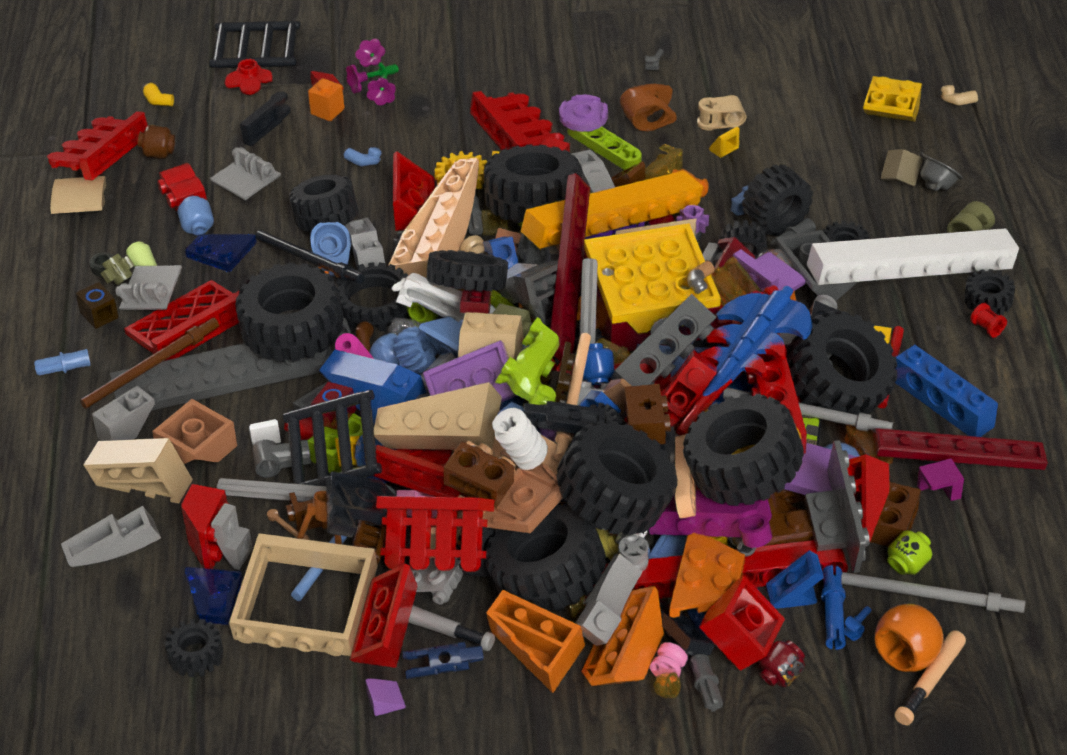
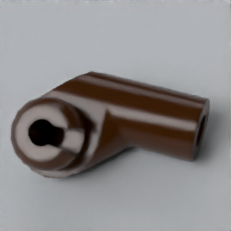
(363, 333)

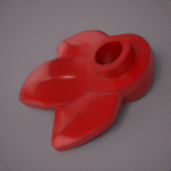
(248, 77)

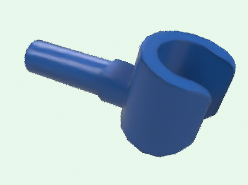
(854, 627)

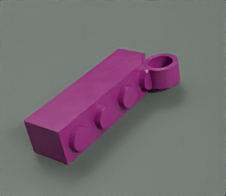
(719, 520)

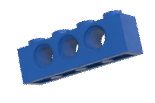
(945, 392)

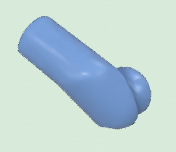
(360, 159)

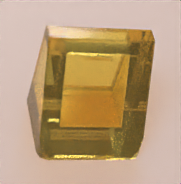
(492, 222)

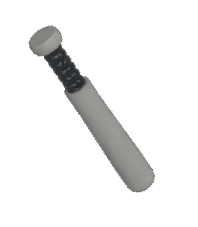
(449, 627)

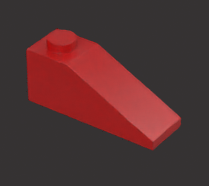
(871, 488)

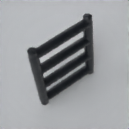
(245, 28)
(316, 411)

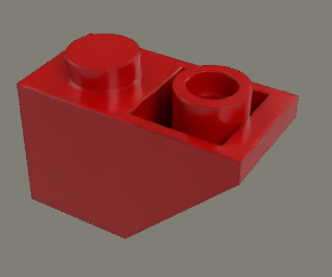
(689, 383)

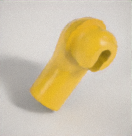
(155, 97)

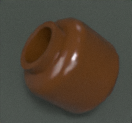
(156, 141)

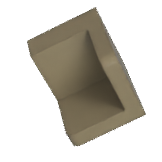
(902, 166)

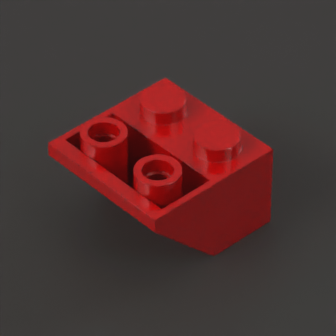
(199, 511)

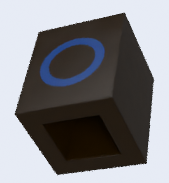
(97, 305)

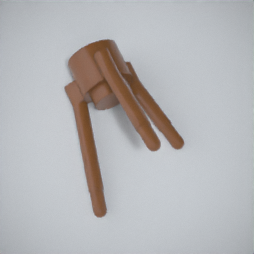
(319, 509)

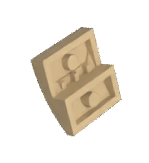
(78, 195)

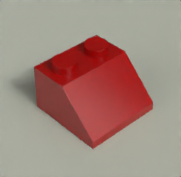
(742, 624)

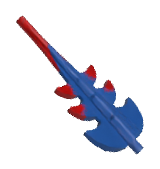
(761, 320)

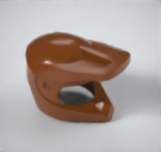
(643, 100)

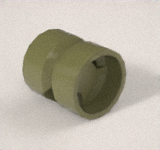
(972, 217)

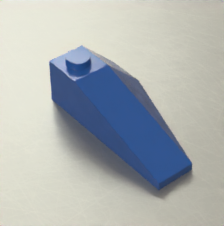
(388, 381)

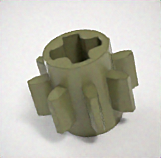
(117, 269)

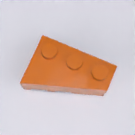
(536, 637)

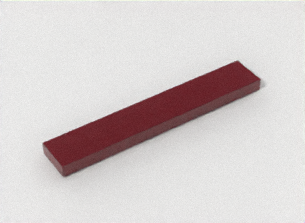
(959, 449)

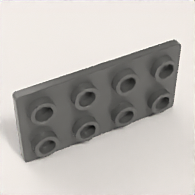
(836, 514)

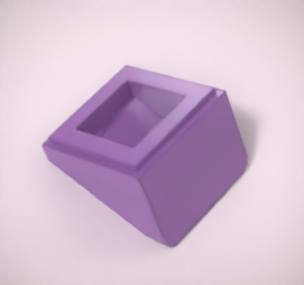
(384, 696)

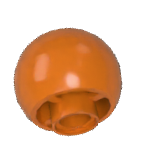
(909, 637)

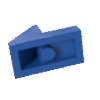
(796, 583)

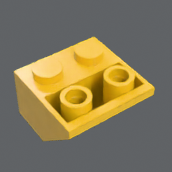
(893, 98)

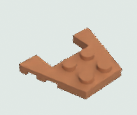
(526, 502)

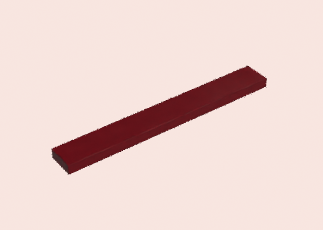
(570, 262)

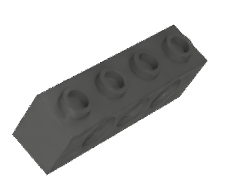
(689, 314)

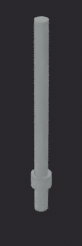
(862, 421)
(992, 601)

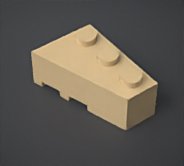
(141, 466)

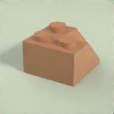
(198, 433)

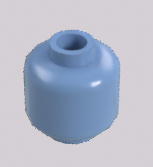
(195, 214)

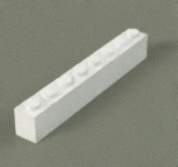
(911, 256)

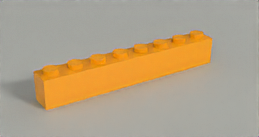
(616, 207)

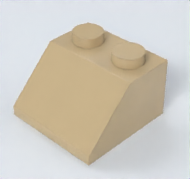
(485, 329)

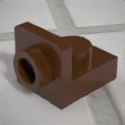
(297, 512)

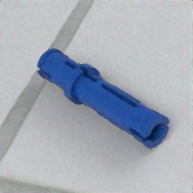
(833, 597)

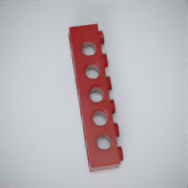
(779, 387)

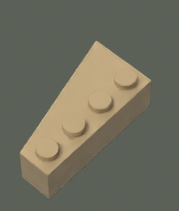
(440, 420)

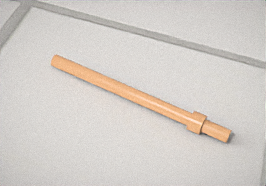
(564, 439)

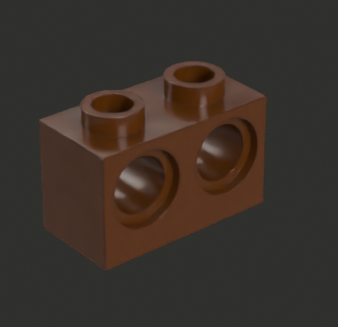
(476, 479)
(897, 514)

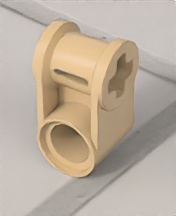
(721, 112)

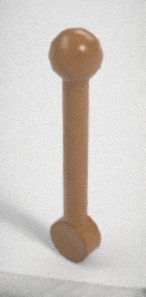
(273, 515)

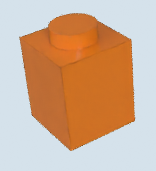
(326, 99)

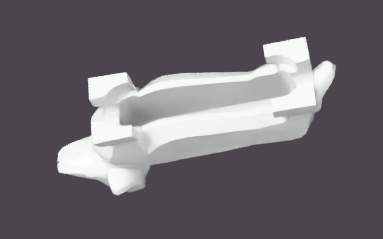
(437, 298)

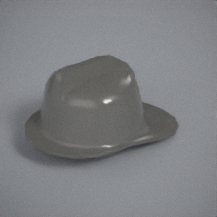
(938, 175)

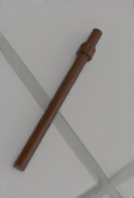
(192, 336)

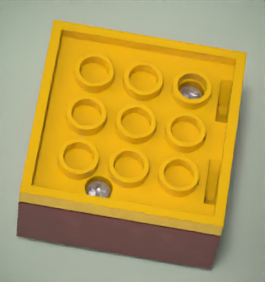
(645, 281)

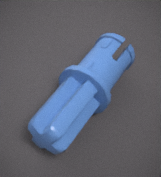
(62, 363)

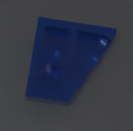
(220, 250)
(214, 593)

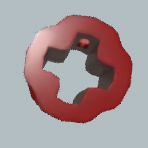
(988, 320)

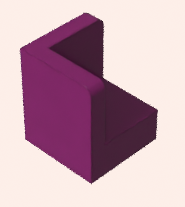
(942, 475)

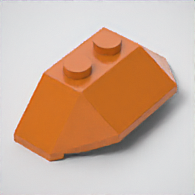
(632, 643)

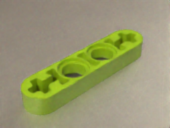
(623, 156)

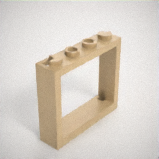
(308, 554)

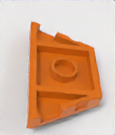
(705, 573)

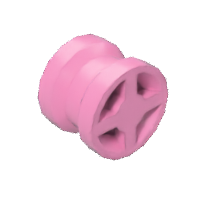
(669, 659)

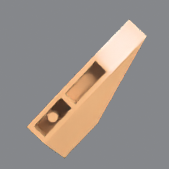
(440, 221)

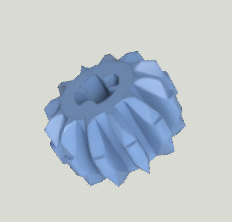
(414, 350)

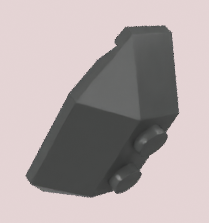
(537, 290)

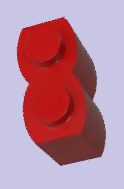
(179, 184)

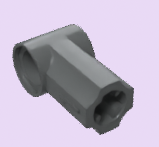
(271, 457)

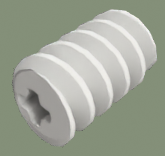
(519, 438)

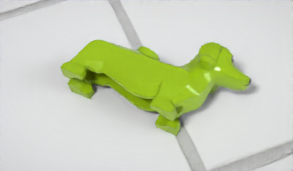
(531, 363)

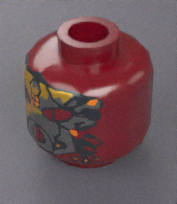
(782, 664)

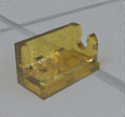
(665, 163)
(733, 281)

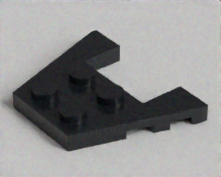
(355, 499)

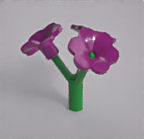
(380, 90)

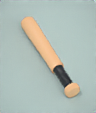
(951, 647)

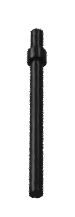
(339, 269)

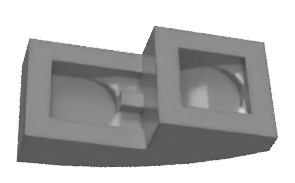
(232, 539)

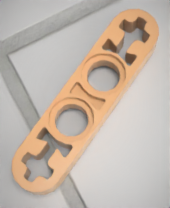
(686, 486)

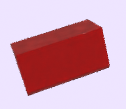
(410, 190)
(385, 618)

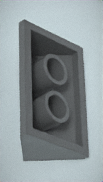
(797, 250)

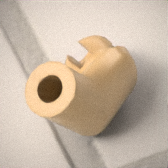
(958, 98)

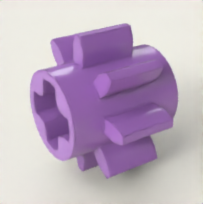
(693, 212)

